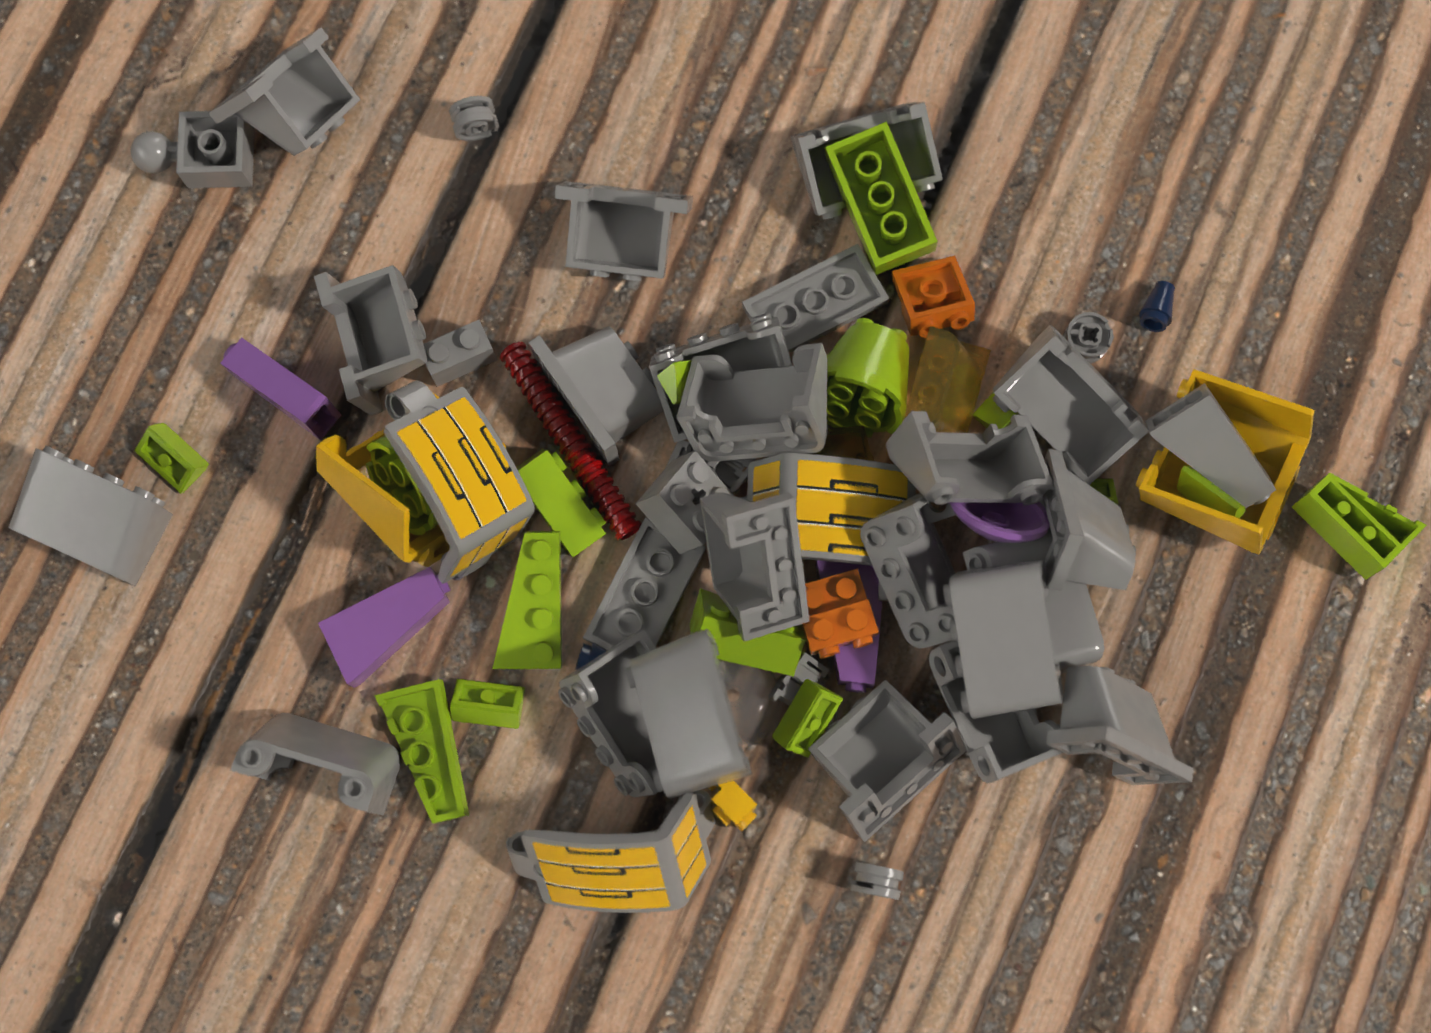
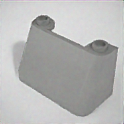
(910, 131)
(1070, 405)
(756, 410)
(971, 467)
(1070, 612)
(688, 715)
(365, 763)

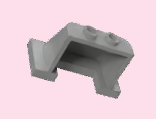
(293, 96)
(620, 229)
(375, 330)
(601, 386)
(1087, 531)
(756, 561)
(1118, 721)
(884, 756)

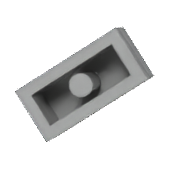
(458, 353)

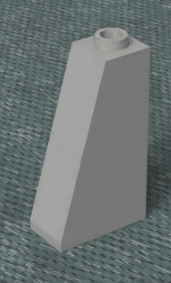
(1209, 443)

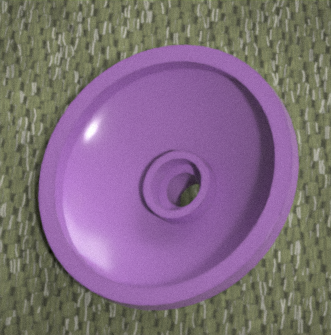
(1004, 520)

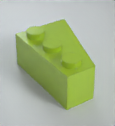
(561, 501)
(1356, 525)
(772, 652)

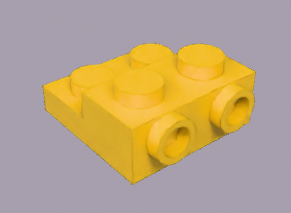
(733, 805)

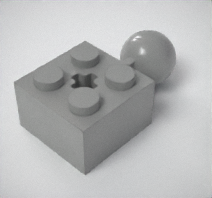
(205, 151)
(674, 500)

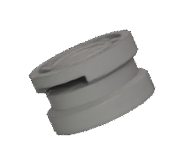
(473, 118)
(1089, 335)
(877, 880)

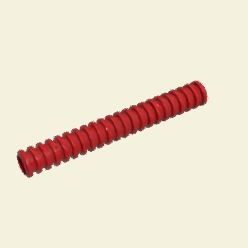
(571, 443)

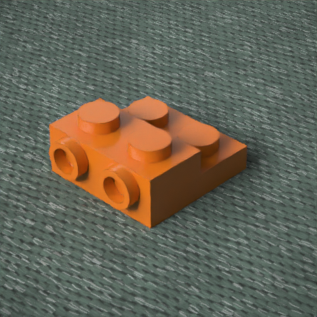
(934, 296)
(838, 614)

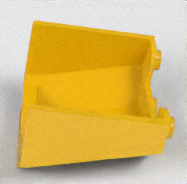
(1275, 434)
(377, 508)

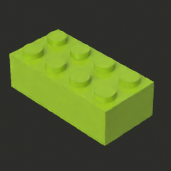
(881, 198)

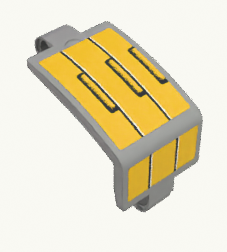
(460, 473)
(830, 499)
(620, 870)

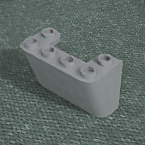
(745, 348)
(89, 515)
(913, 568)
(1003, 639)
(613, 715)
(995, 742)

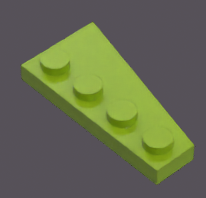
(533, 614)
(426, 737)

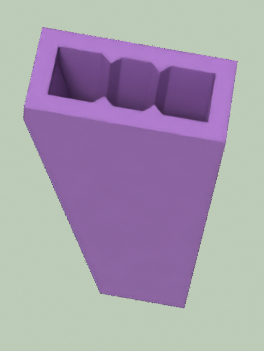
(281, 388)
(381, 624)
(856, 666)

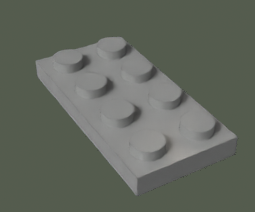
(821, 297)
(643, 589)

